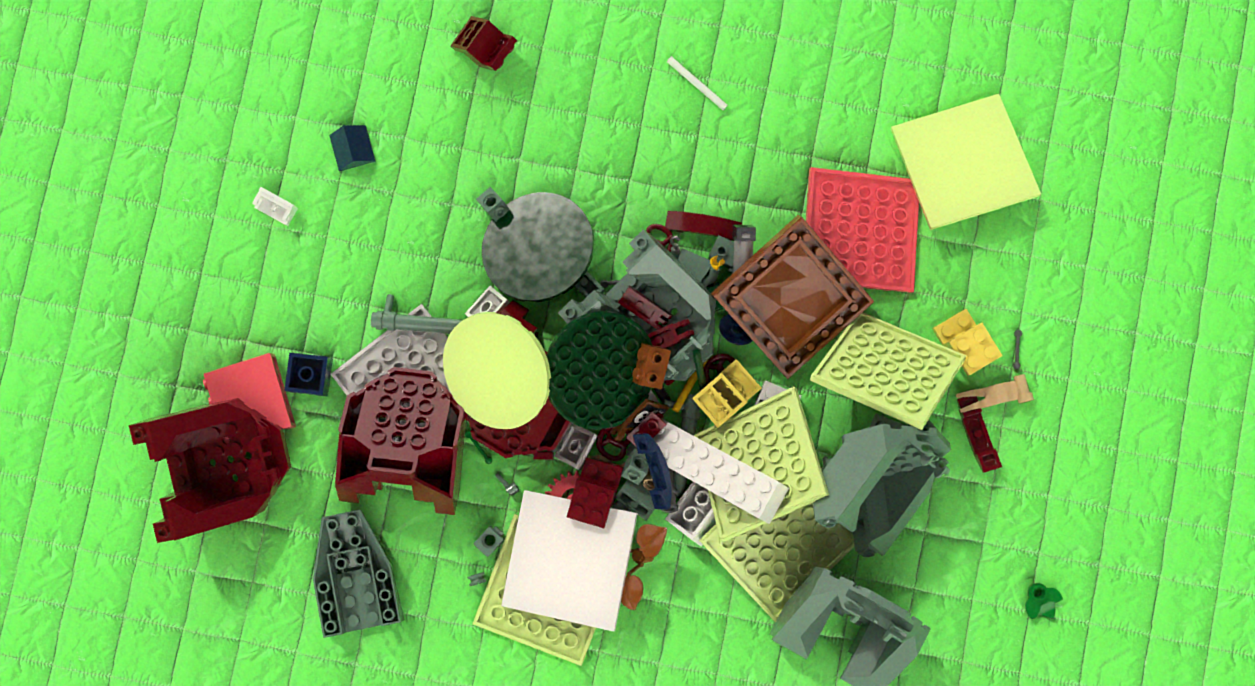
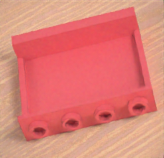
(256, 384)

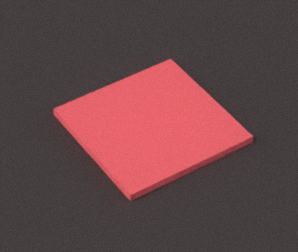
(867, 225)

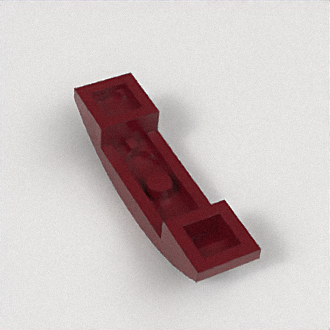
(700, 224)
(978, 436)

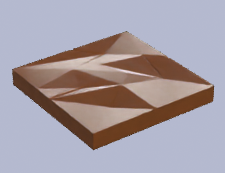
(792, 296)

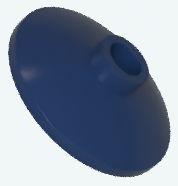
(733, 332)

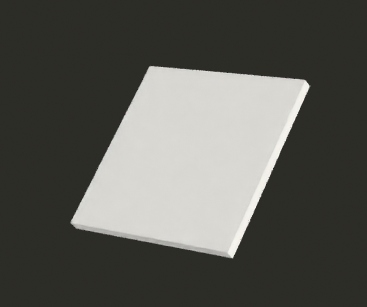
(394, 349)
(568, 565)

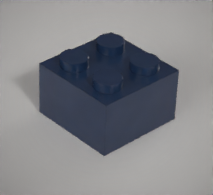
(308, 374)

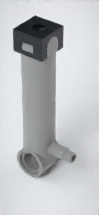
(743, 244)

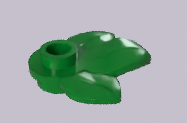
(1043, 602)

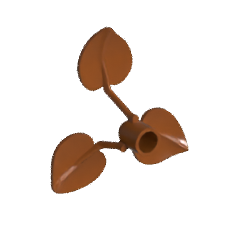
(650, 540)

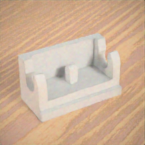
(274, 206)

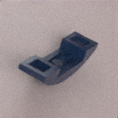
(662, 493)

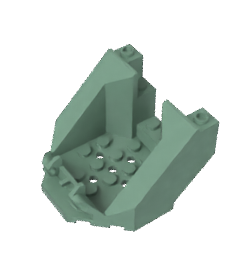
(668, 284)
(880, 482)
(883, 643)

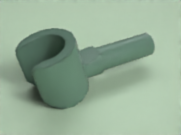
(510, 488)

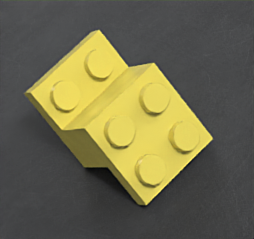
(967, 338)
(727, 393)

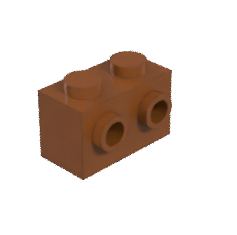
(651, 366)

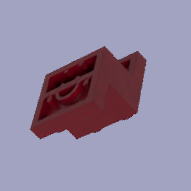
(484, 43)
(595, 492)

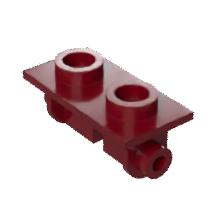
(651, 424)

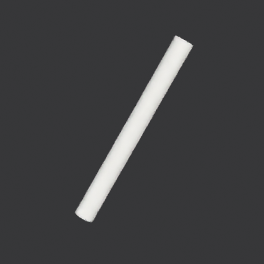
(697, 83)

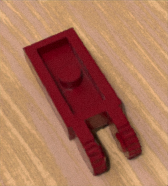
(668, 335)

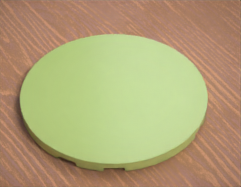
(496, 370)

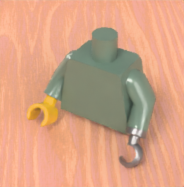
(703, 269)

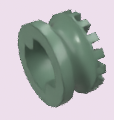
(477, 578)

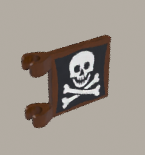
(638, 416)

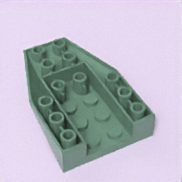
(353, 577)

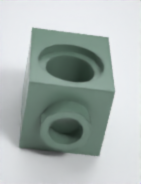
(492, 204)
(635, 467)
(481, 543)

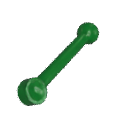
(488, 460)

